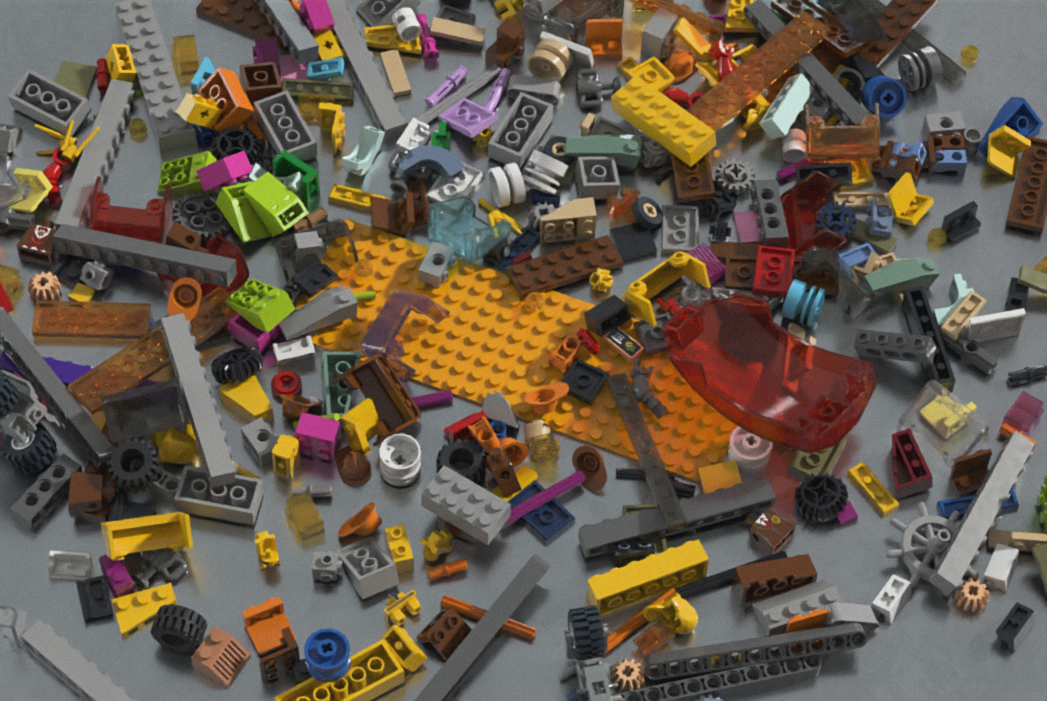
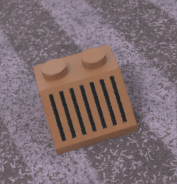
(220, 657)

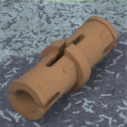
(310, 219)

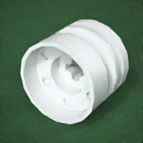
(544, 172)
(400, 459)

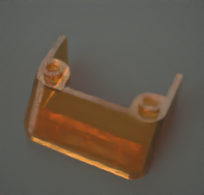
(842, 143)

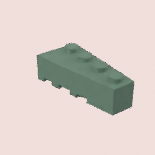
(336, 396)

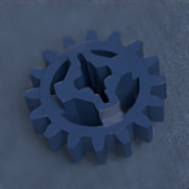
(837, 213)

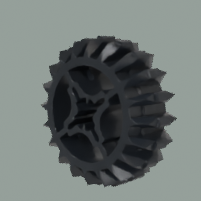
(235, 141)
(237, 365)
(825, 501)

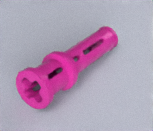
(421, 18)

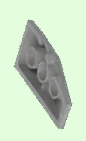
(324, 310)

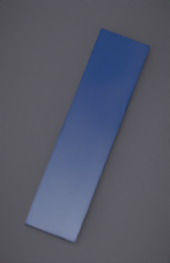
(961, 504)

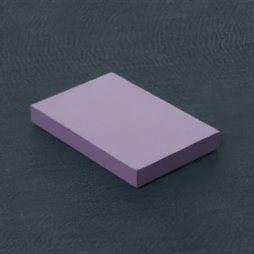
(468, 117)

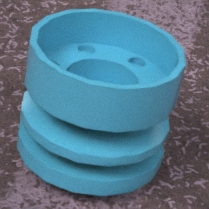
(803, 303)

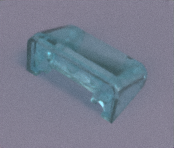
(456, 226)

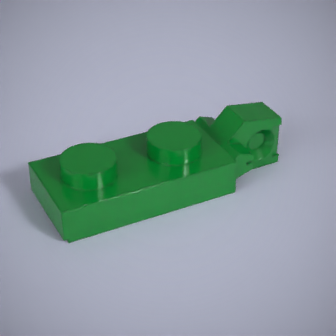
(442, 137)

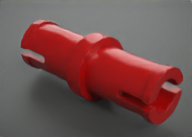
(102, 75)

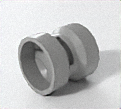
(972, 139)

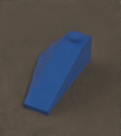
(1016, 115)

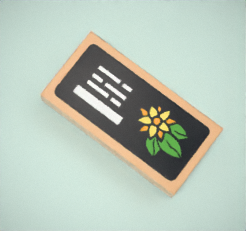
(623, 344)

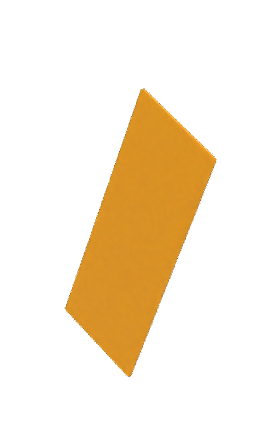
(504, 347)

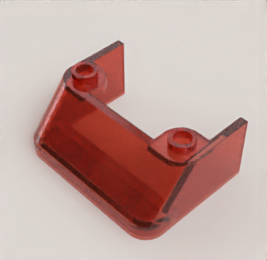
(800, 210)
(141, 224)

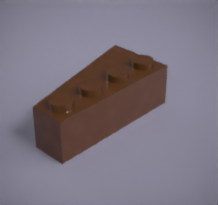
(772, 578)

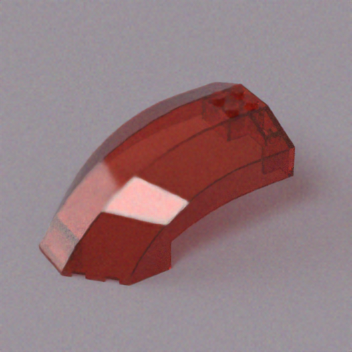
(766, 374)

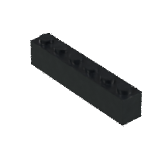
(923, 324)

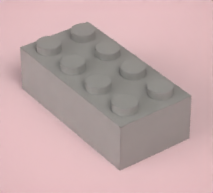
(49, 102)
(285, 126)
(520, 130)
(229, 502)
(465, 505)

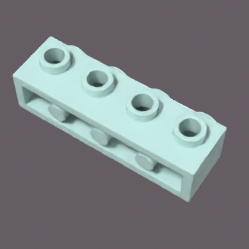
(786, 106)

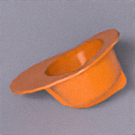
(681, 64)
(184, 298)
(546, 398)
(515, 451)
(362, 523)

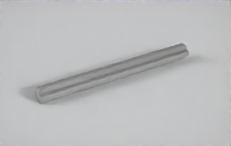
(461, 93)

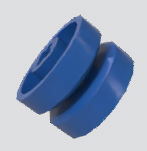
(885, 91)
(327, 655)

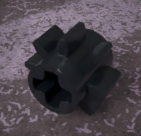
(720, 230)

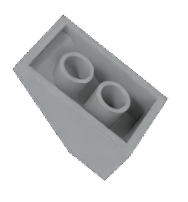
(381, 11)
(368, 567)

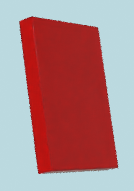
(773, 271)

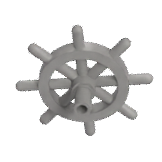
(932, 547)

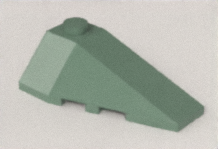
(624, 147)
(902, 275)

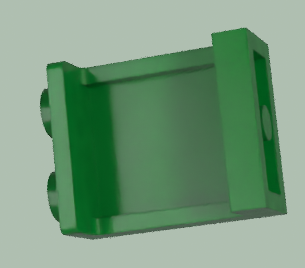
(287, 164)

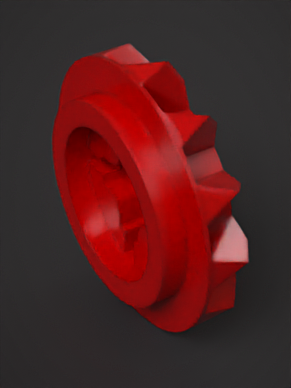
(588, 341)
(286, 377)

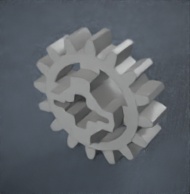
(735, 176)

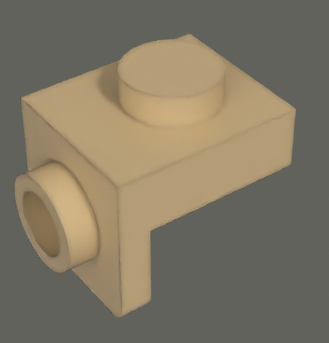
(587, 124)
(871, 265)

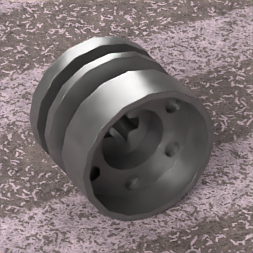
(920, 68)

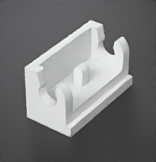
(413, 136)
(293, 350)
(70, 565)
(1002, 566)
(892, 598)

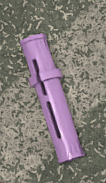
(456, 76)
(499, 87)

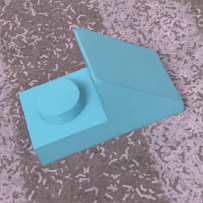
(325, 69)
(203, 73)

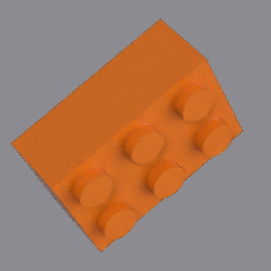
(231, 98)

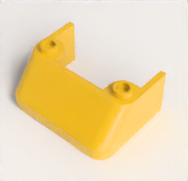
(659, 278)
(147, 534)

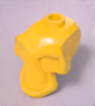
(754, 112)
(175, 446)
(675, 612)

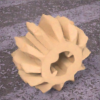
(44, 287)
(972, 595)
(627, 668)

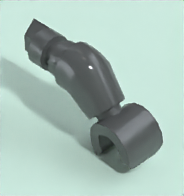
(642, 389)

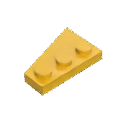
(736, 20)
(388, 38)
(138, 607)

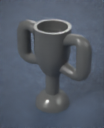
(593, 87)
(399, 187)
(159, 563)

